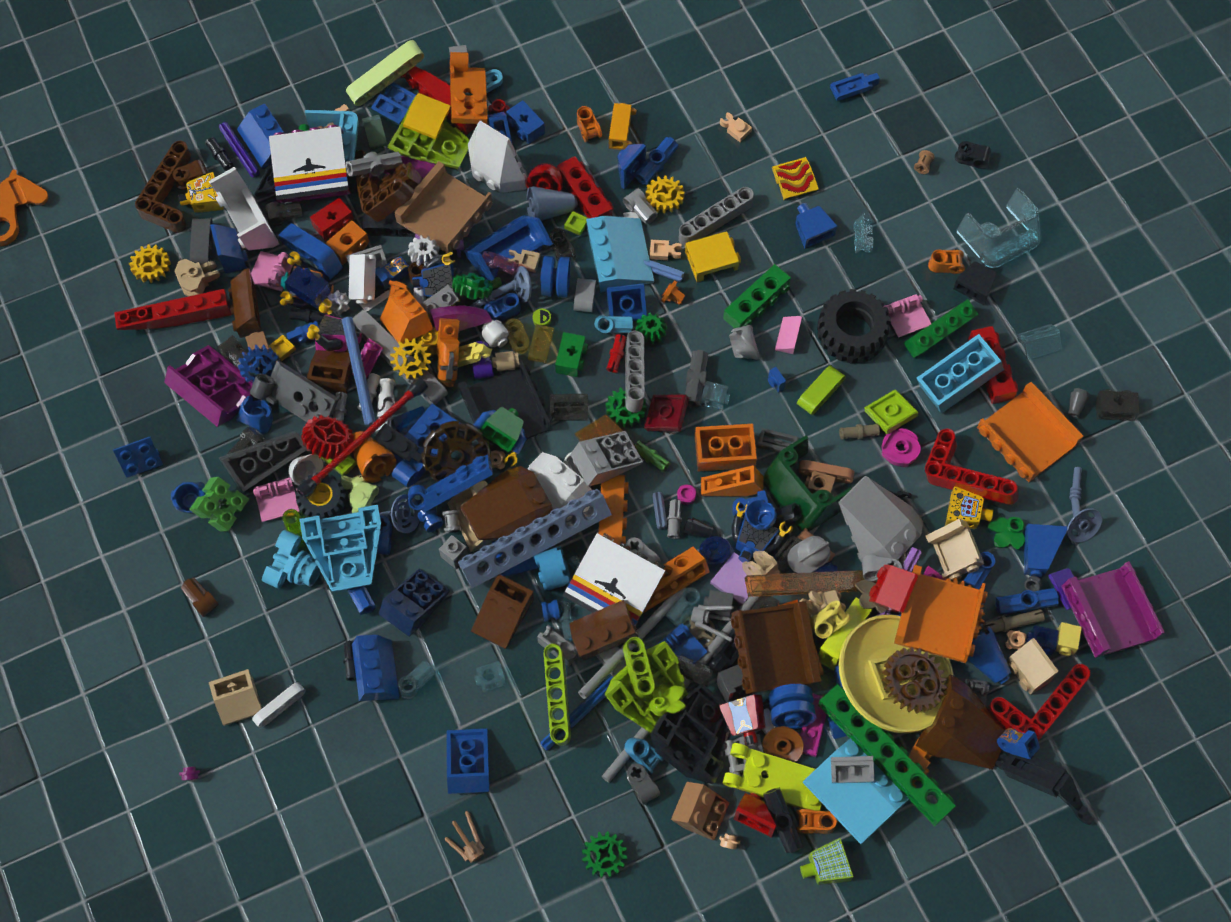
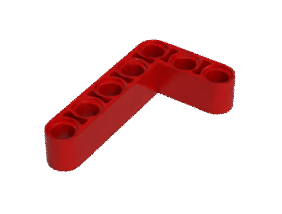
(964, 475)
(1046, 710)

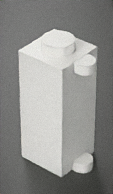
(362, 278)

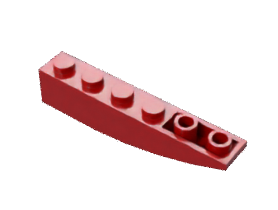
(434, 88)
(175, 312)

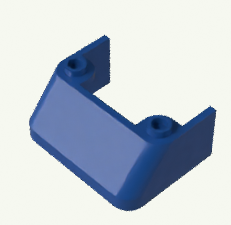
(518, 235)

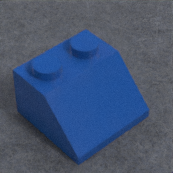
(229, 248)

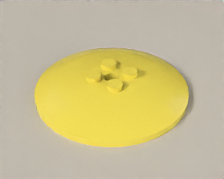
(861, 676)

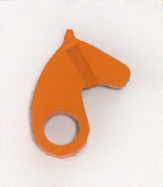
(13, 193)

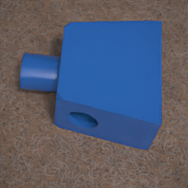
(814, 225)

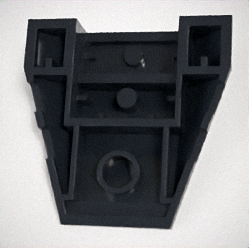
(694, 736)

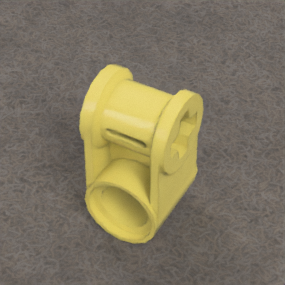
(829, 619)

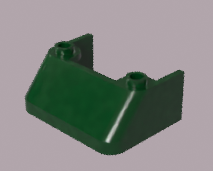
(789, 489)

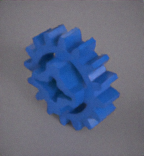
(251, 362)

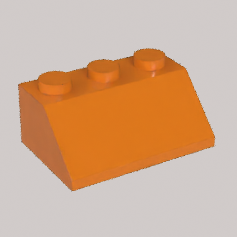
(405, 317)

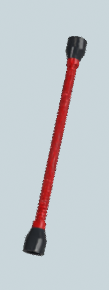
(309, 486)

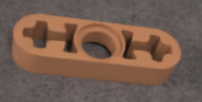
(841, 474)

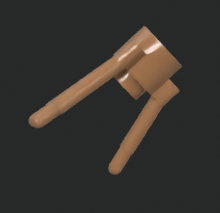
(472, 850)

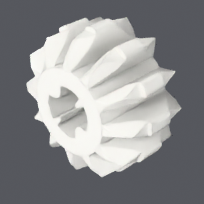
(422, 250)

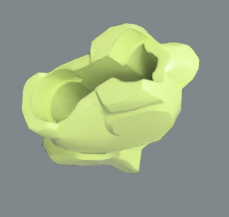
(361, 493)

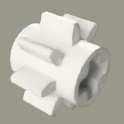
(339, 302)

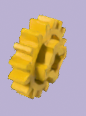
(664, 194)
(147, 263)
(402, 353)

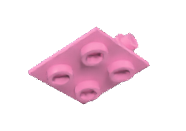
(270, 269)
(907, 315)
(275, 499)

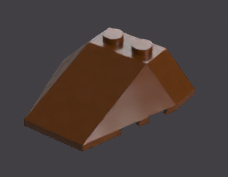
(506, 504)
(963, 728)

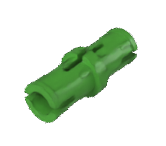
(651, 456)

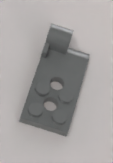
(284, 388)

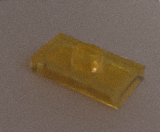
(541, 343)

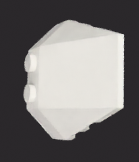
(494, 160)
(558, 481)

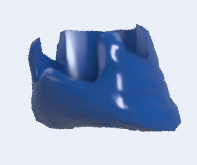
(256, 414)
(186, 494)

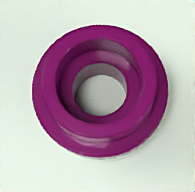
(189, 773)

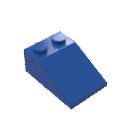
(467, 761)

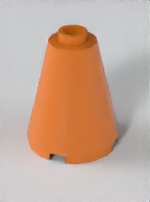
(373, 459)

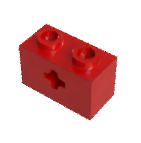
(331, 219)

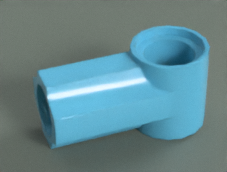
(616, 324)

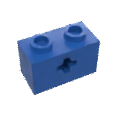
(525, 122)

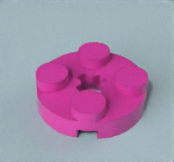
(891, 452)

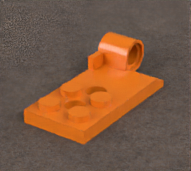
(463, 81)

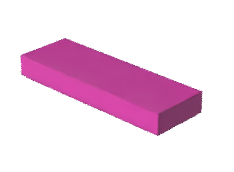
(812, 733)

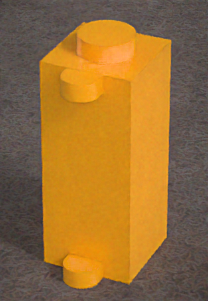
(620, 126)

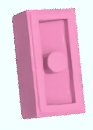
(788, 334)

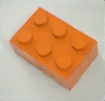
(725, 447)

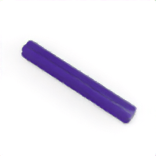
(239, 149)

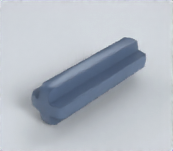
(659, 509)

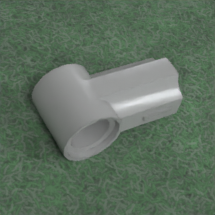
(637, 202)

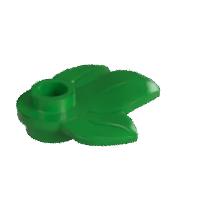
(1006, 534)

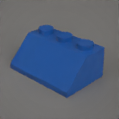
(255, 132)
(375, 668)

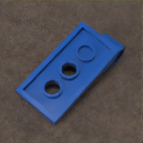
(410, 472)
(451, 485)

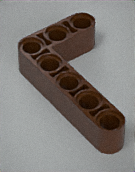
(162, 188)
(380, 203)

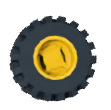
(326, 501)

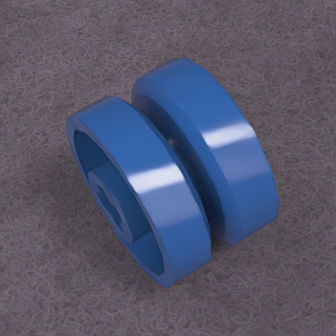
(555, 276)
(792, 706)

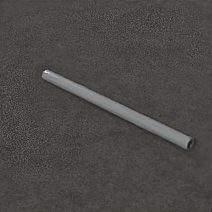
(612, 663)

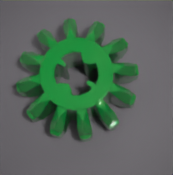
(651, 327)

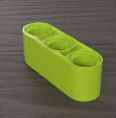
(821, 390)
(641, 658)

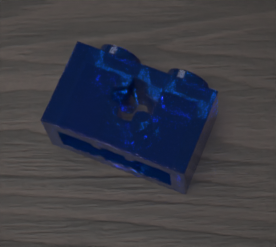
(307, 286)

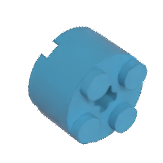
(553, 568)

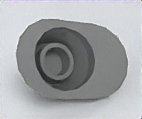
(809, 554)

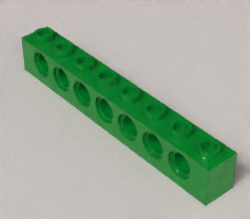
(918, 796)

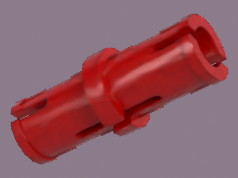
(616, 353)

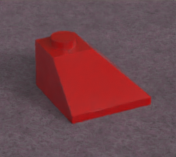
(755, 814)

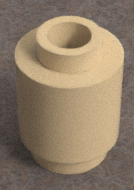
(505, 361)

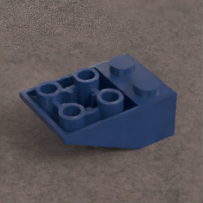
(413, 602)

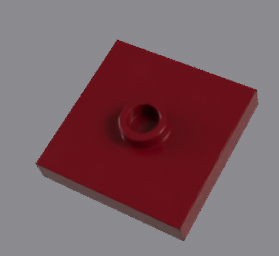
(666, 412)

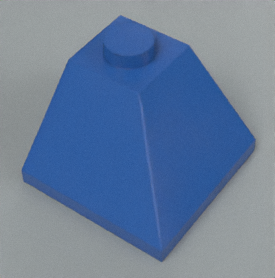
(629, 162)

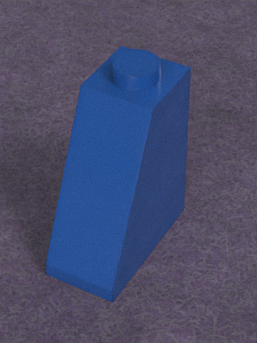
(1040, 547)

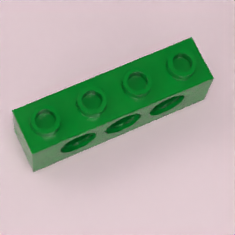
(746, 301)
(940, 328)

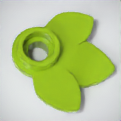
(667, 700)

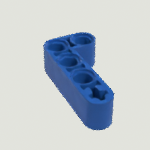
(312, 250)

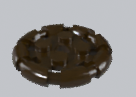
(449, 445)

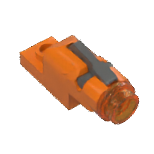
(447, 351)

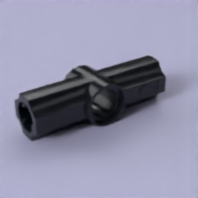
(787, 832)

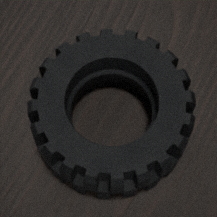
(858, 305)

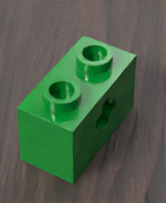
(565, 362)

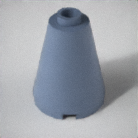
(549, 203)

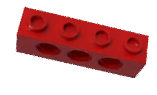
(573, 168)
(997, 391)

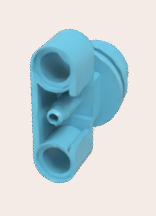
(299, 568)

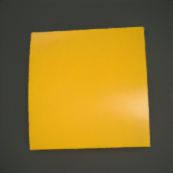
(426, 116)

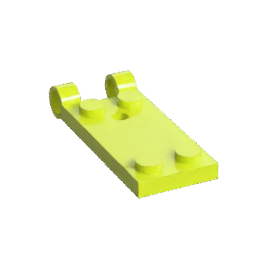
(780, 772)

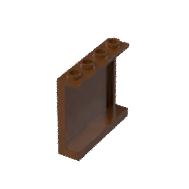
(775, 647)

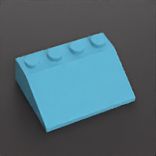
(619, 251)
(860, 805)

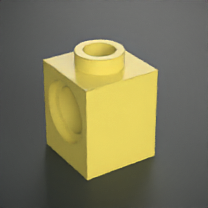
(1068, 639)

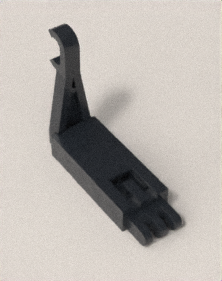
(1046, 778)

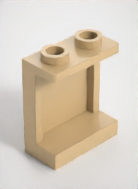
(956, 549)

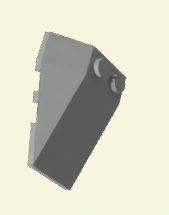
(879, 520)

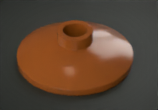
(791, 751)

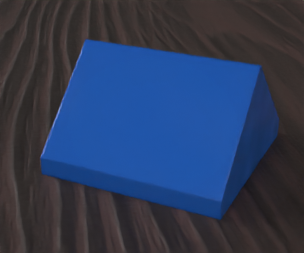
(627, 301)

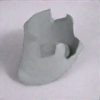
(744, 343)

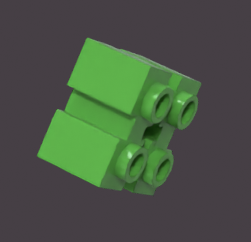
(208, 506)

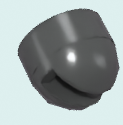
(1028, 583)

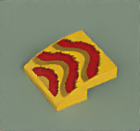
(795, 178)

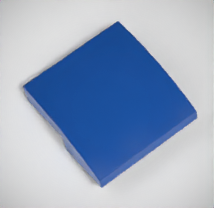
(393, 102)

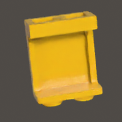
(712, 255)

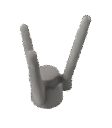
(701, 615)

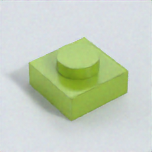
(576, 223)

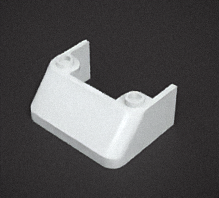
(244, 211)

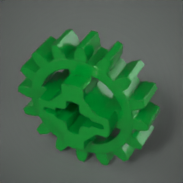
(472, 286)
(621, 414)
(596, 849)

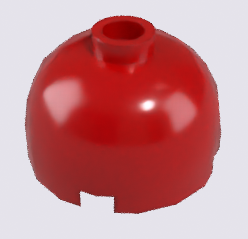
(546, 177)

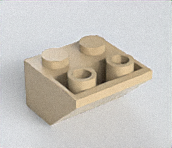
(235, 697)

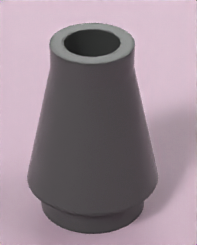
(1077, 402)

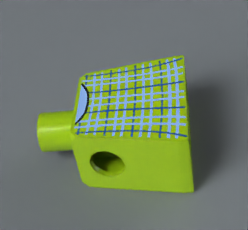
(828, 864)

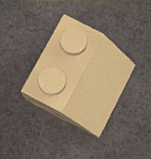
(1032, 667)

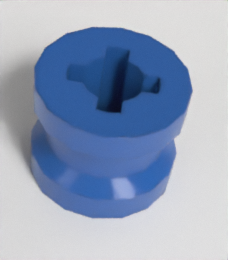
(550, 610)

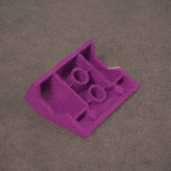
(210, 385)

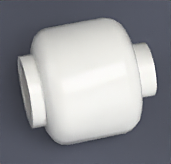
(495, 333)

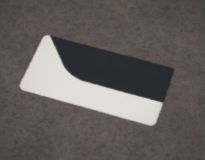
(380, 295)

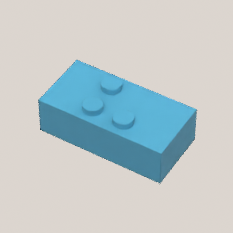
(960, 373)

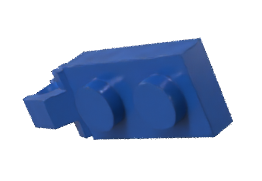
(853, 85)

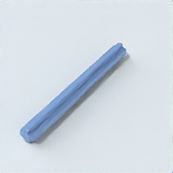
(358, 370)

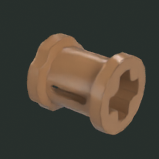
(924, 161)

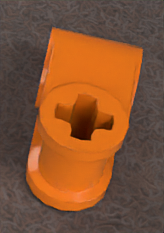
(588, 126)
(948, 261)
(814, 821)

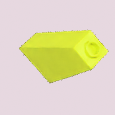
(830, 650)

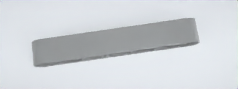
(372, 329)

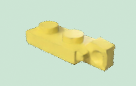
(472, 353)

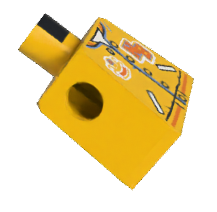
(201, 195)

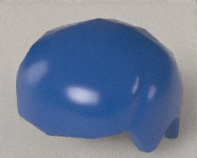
(760, 514)

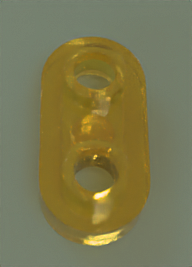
(517, 337)

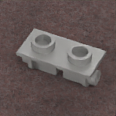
(443, 298)

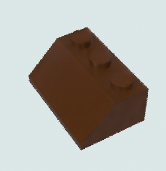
(244, 304)
(603, 630)

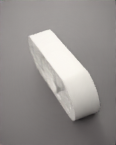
(278, 705)

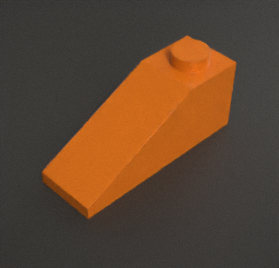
(736, 482)

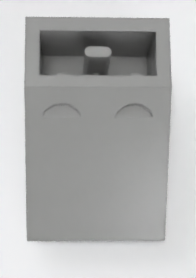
(605, 457)

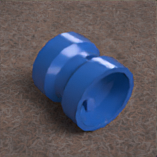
(430, 519)

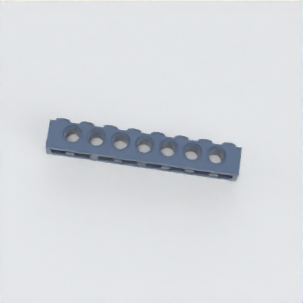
(530, 547)

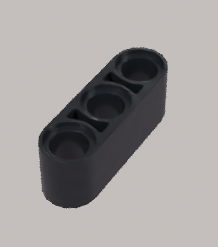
(385, 227)

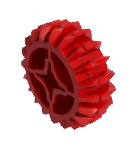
(326, 436)

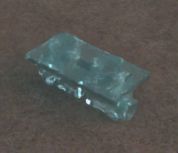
(862, 228)

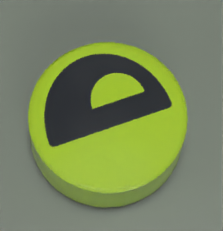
(541, 317)

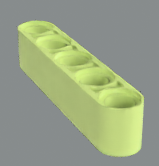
(385, 73)

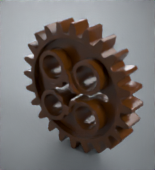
(920, 698)

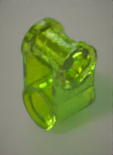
(293, 527)

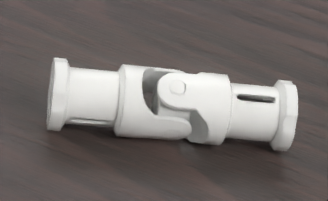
(385, 399)

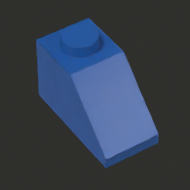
(499, 122)

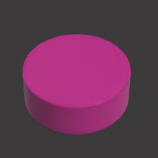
(686, 494)

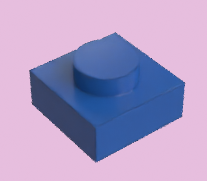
(776, 379)

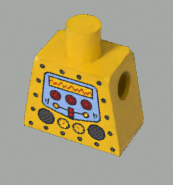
(967, 507)

